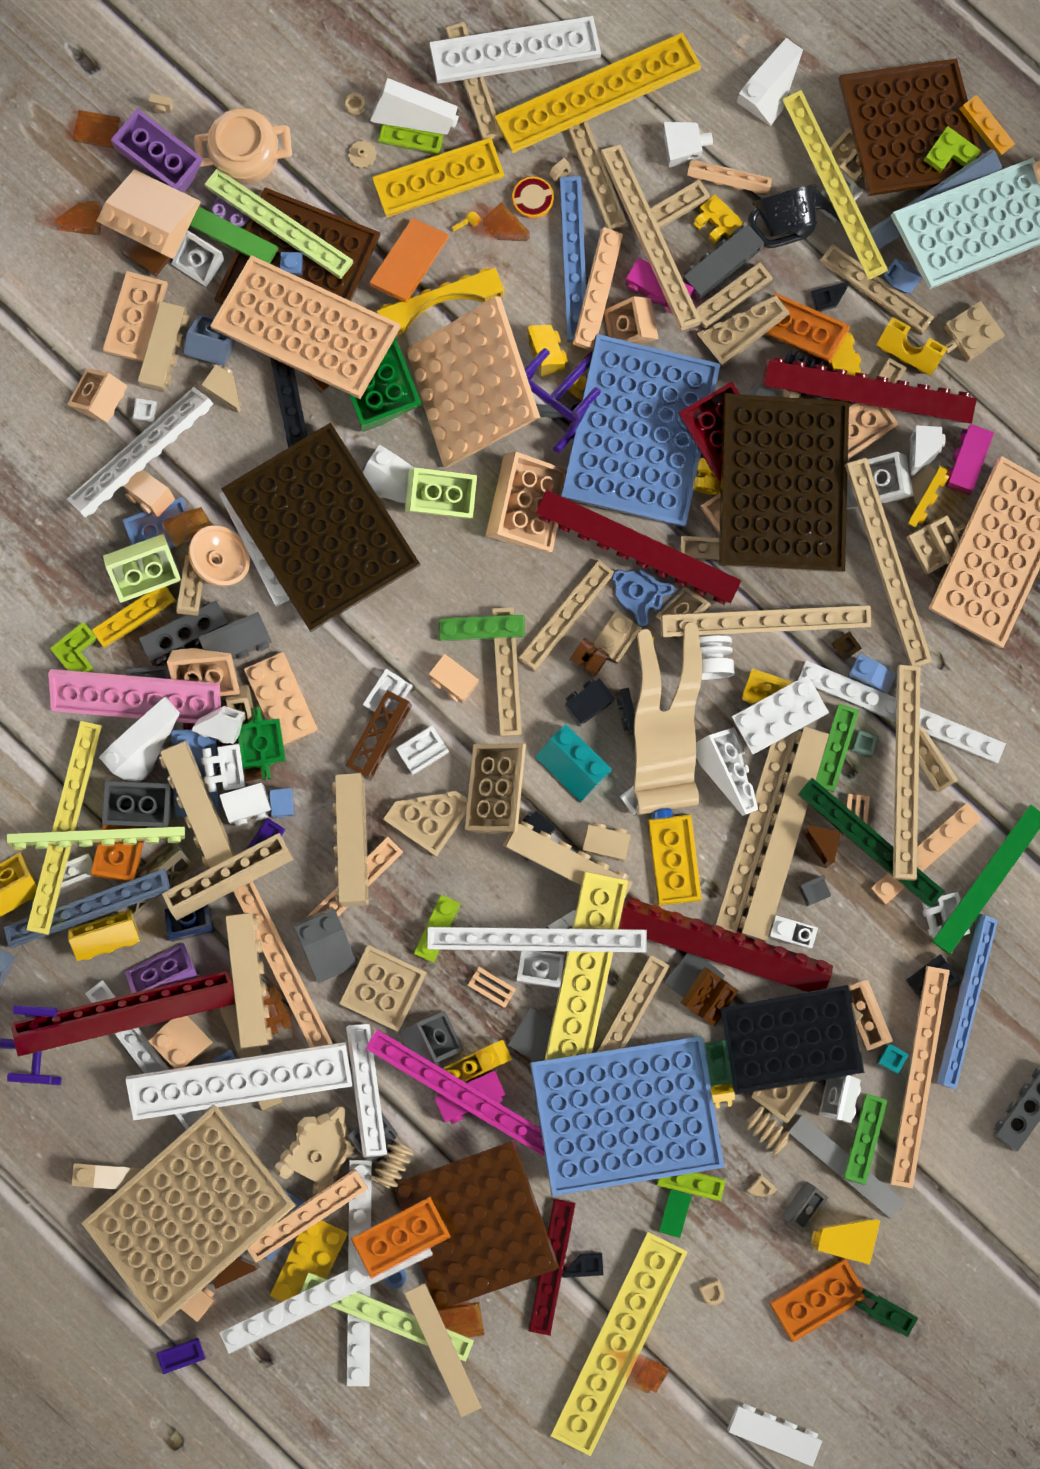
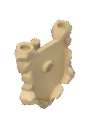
(318, 1150)

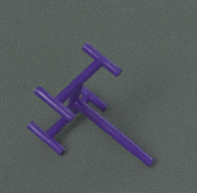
(579, 412)
(34, 1077)

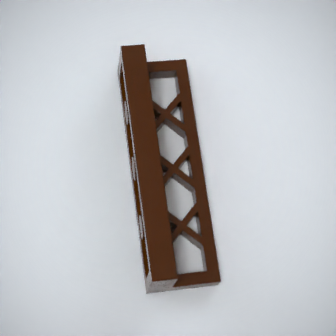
(386, 739)

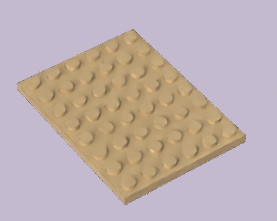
(188, 1215)

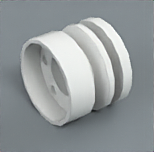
(713, 661)

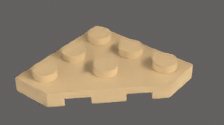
(429, 819)

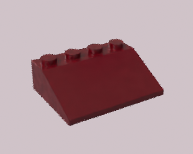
(705, 426)

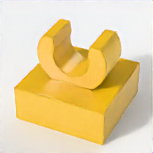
(578, 388)
(722, 1093)

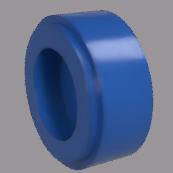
(661, 813)

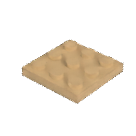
(383, 988)

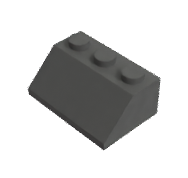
(238, 637)
(137, 804)

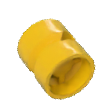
(706, 481)

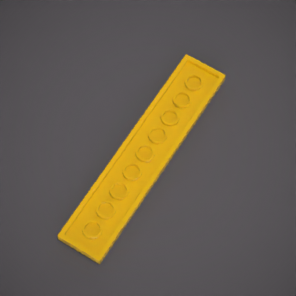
(597, 92)

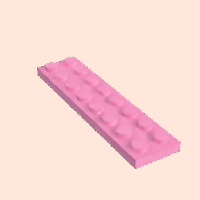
(129, 695)

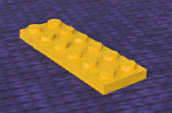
(438, 177)

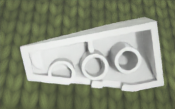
(771, 83)
(388, 474)
(137, 749)
(723, 761)

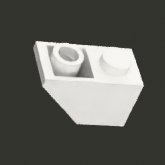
(220, 724)
(792, 932)

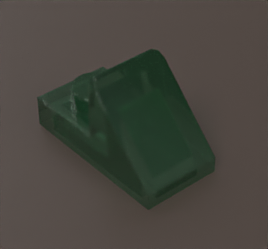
(718, 1062)

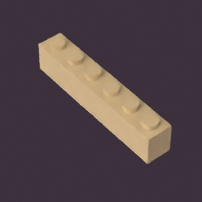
(197, 803)
(351, 840)
(557, 856)
(227, 876)
(247, 980)

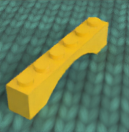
(477, 287)

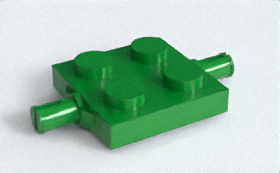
(261, 743)

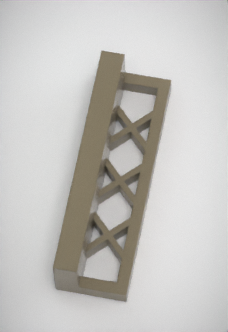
(164, 860)

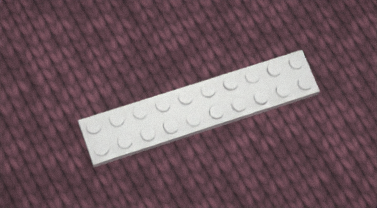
(239, 1081)

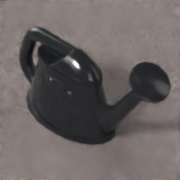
(789, 213)

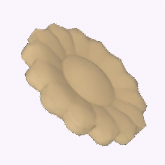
(362, 154)

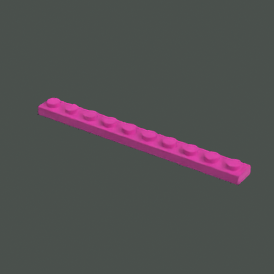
(456, 1090)

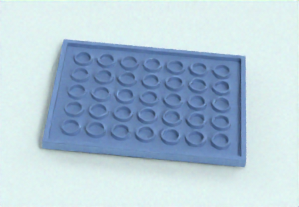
(632, 442)
(626, 1115)

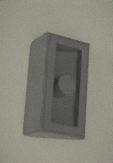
(804, 1207)

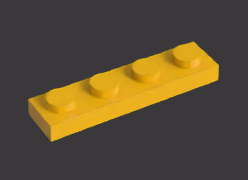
(133, 616)

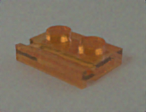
(95, 128)
(463, 1319)

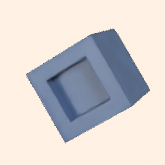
(902, 276)
(282, 803)

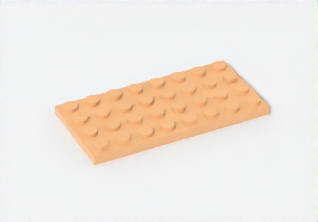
(305, 326)
(994, 556)

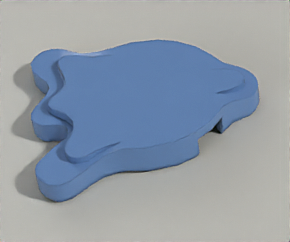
(640, 592)

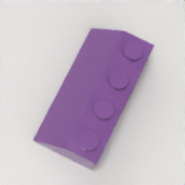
(157, 151)

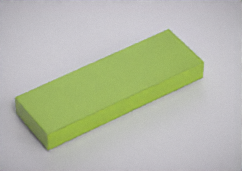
(411, 139)
(695, 1184)

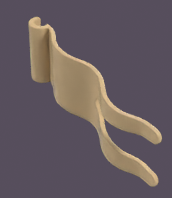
(666, 739)

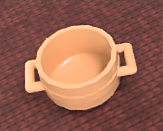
(243, 145)

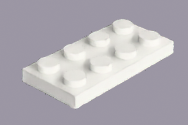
(780, 714)

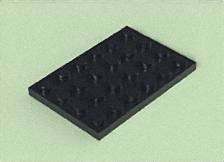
(792, 1040)

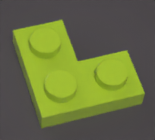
(951, 145)
(71, 646)

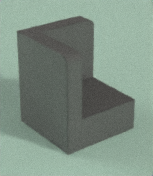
(815, 890)

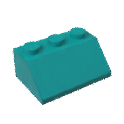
(573, 763)

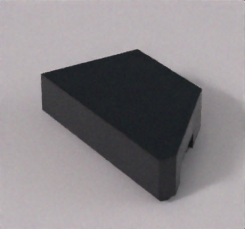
(828, 297)
(585, 1265)

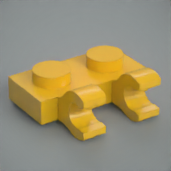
(721, 216)

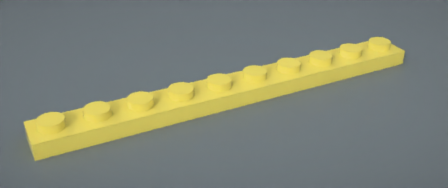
(835, 185)
(65, 821)

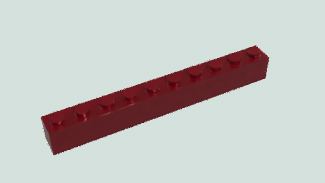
(867, 391)
(638, 546)
(726, 946)
(123, 1013)

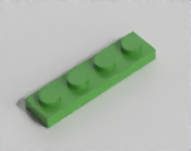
(482, 628)
(836, 746)
(865, 1139)

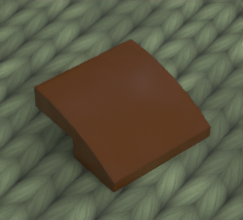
(145, 257)
(708, 996)

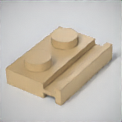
(617, 636)

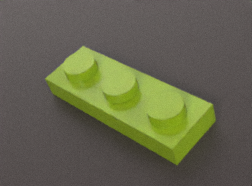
(441, 917)

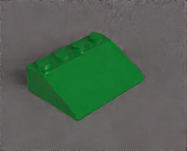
(388, 393)

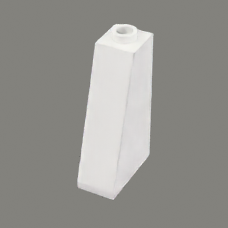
(413, 109)

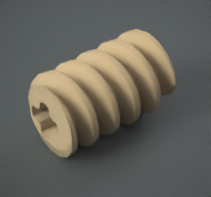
(768, 1130)
(392, 1165)

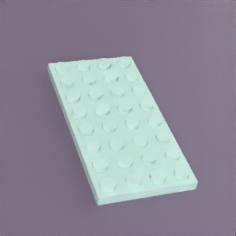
(973, 224)

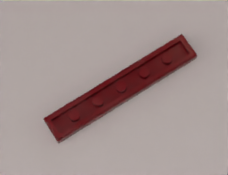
(549, 1283)

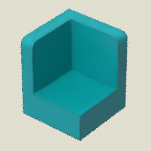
(892, 1059)

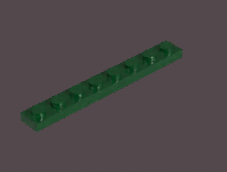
(866, 839)

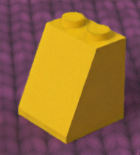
(848, 1240)

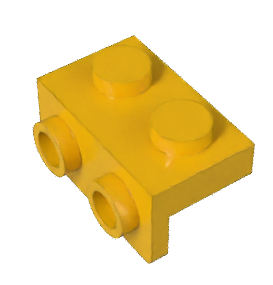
(762, 685)

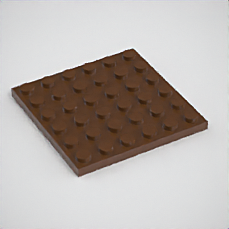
(900, 117)
(344, 235)
(490, 1221)

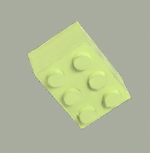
(440, 493)
(141, 568)

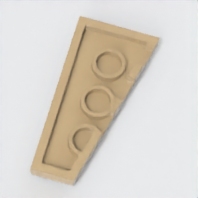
(735, 335)

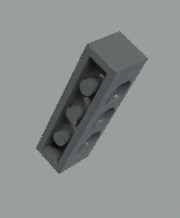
(172, 631)
(1003, 1129)

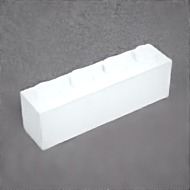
(775, 1435)

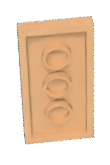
(134, 316)
(281, 697)

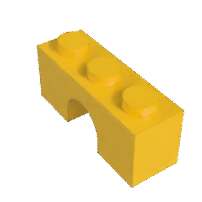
(923, 358)

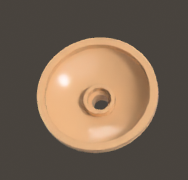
(225, 549)

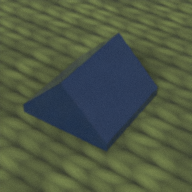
(189, 926)

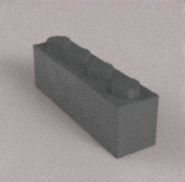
(723, 261)

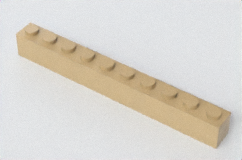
(784, 835)

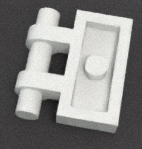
(230, 767)
(945, 906)

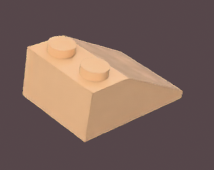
(204, 667)

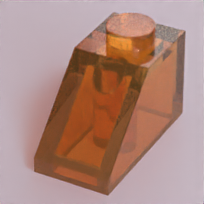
(81, 219)
(504, 225)
(186, 525)
(651, 1375)

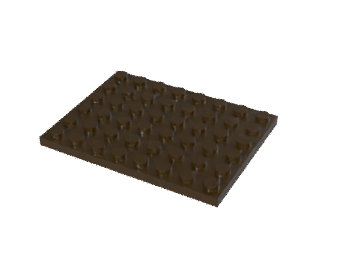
(783, 483)
(320, 527)

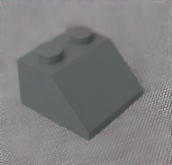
(433, 1038)

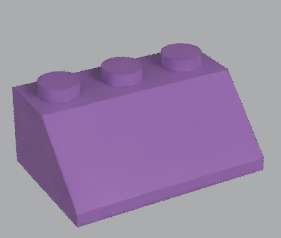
(164, 969)

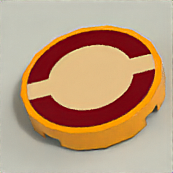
(533, 197)

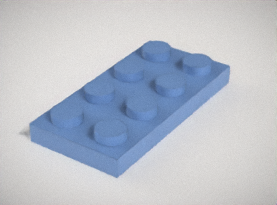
(196, 745)

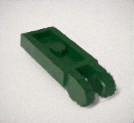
(888, 1313)

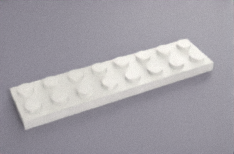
(515, 49)
(139, 452)

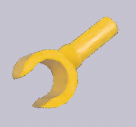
(472, 218)

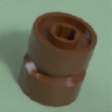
(594, 663)

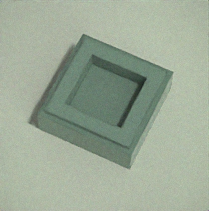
(865, 743)

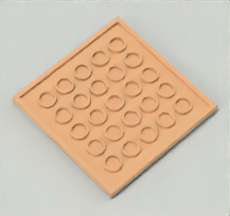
(472, 382)

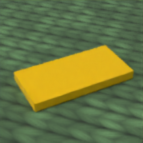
(674, 860)

